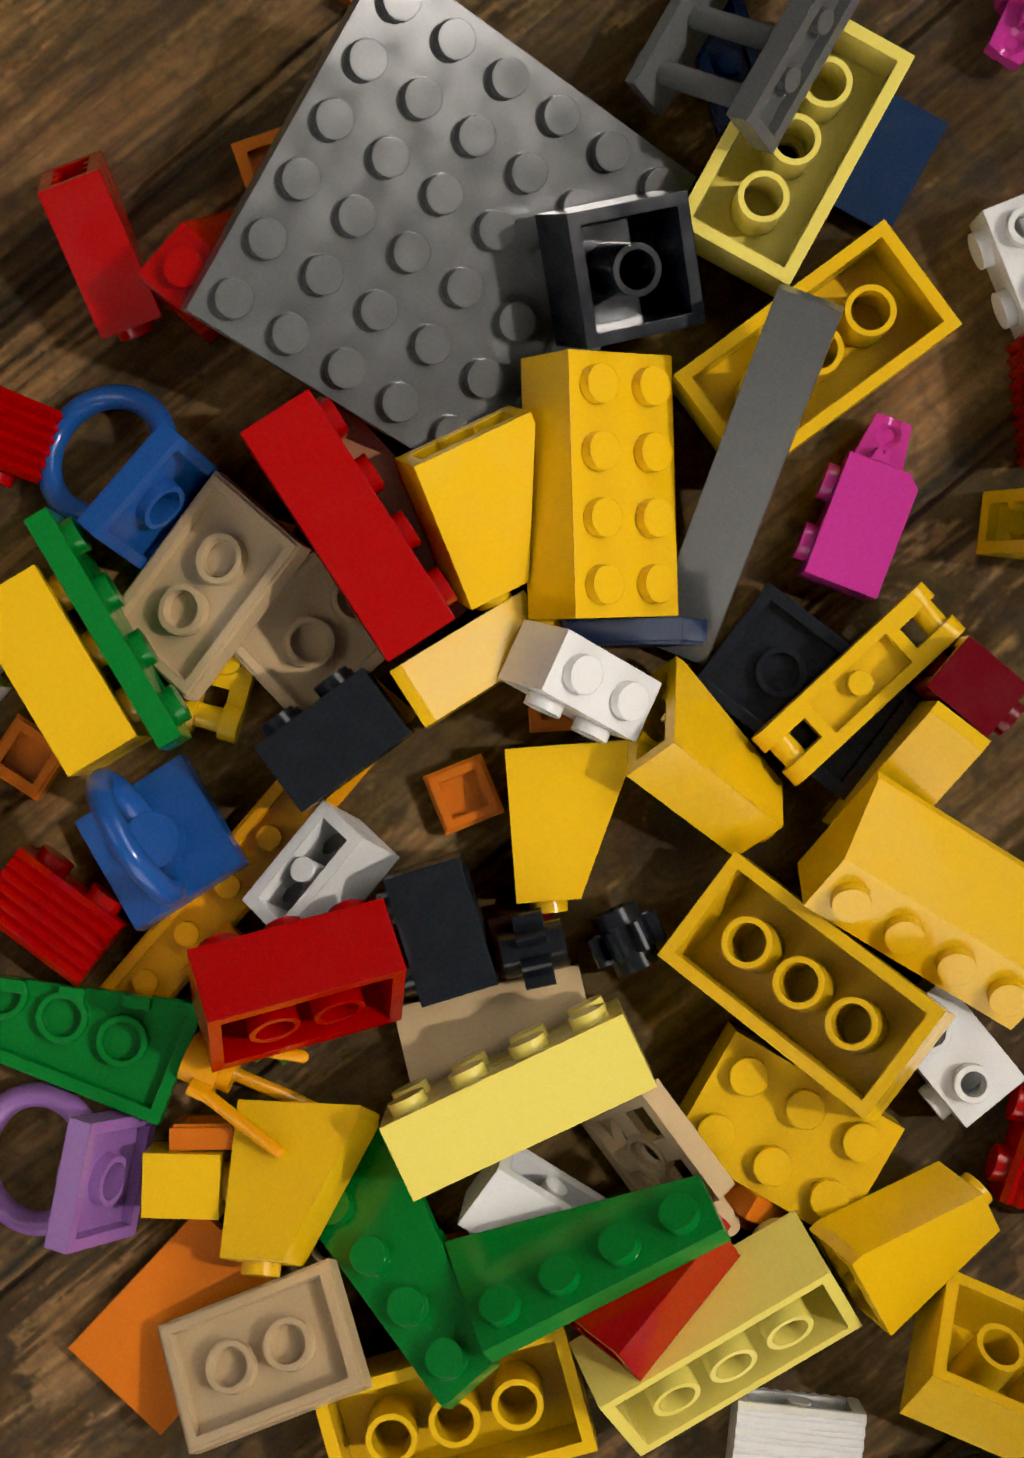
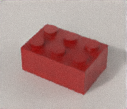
(296, 982)

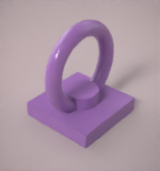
(97, 1174)

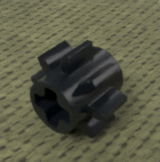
(626, 938)
(533, 948)

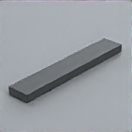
(751, 457)

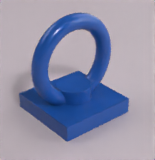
(148, 491)
(158, 839)

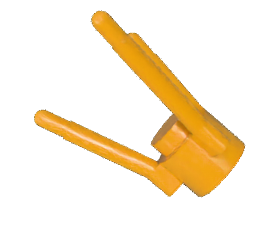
(203, 1083)

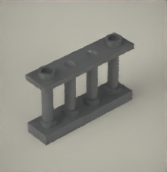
(778, 81)

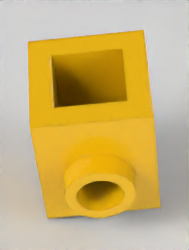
(184, 1183)

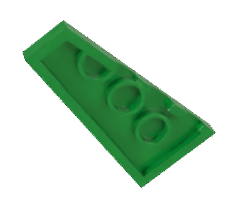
(101, 611)
(97, 1041)
(570, 1262)
(406, 1276)

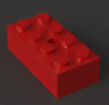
(348, 525)

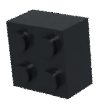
(621, 269)
(333, 738)
(440, 929)

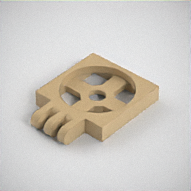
(677, 1142)

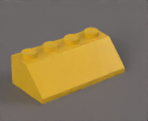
(924, 895)

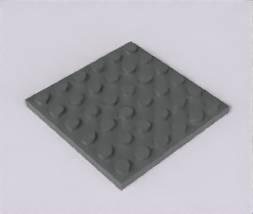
(398, 222)

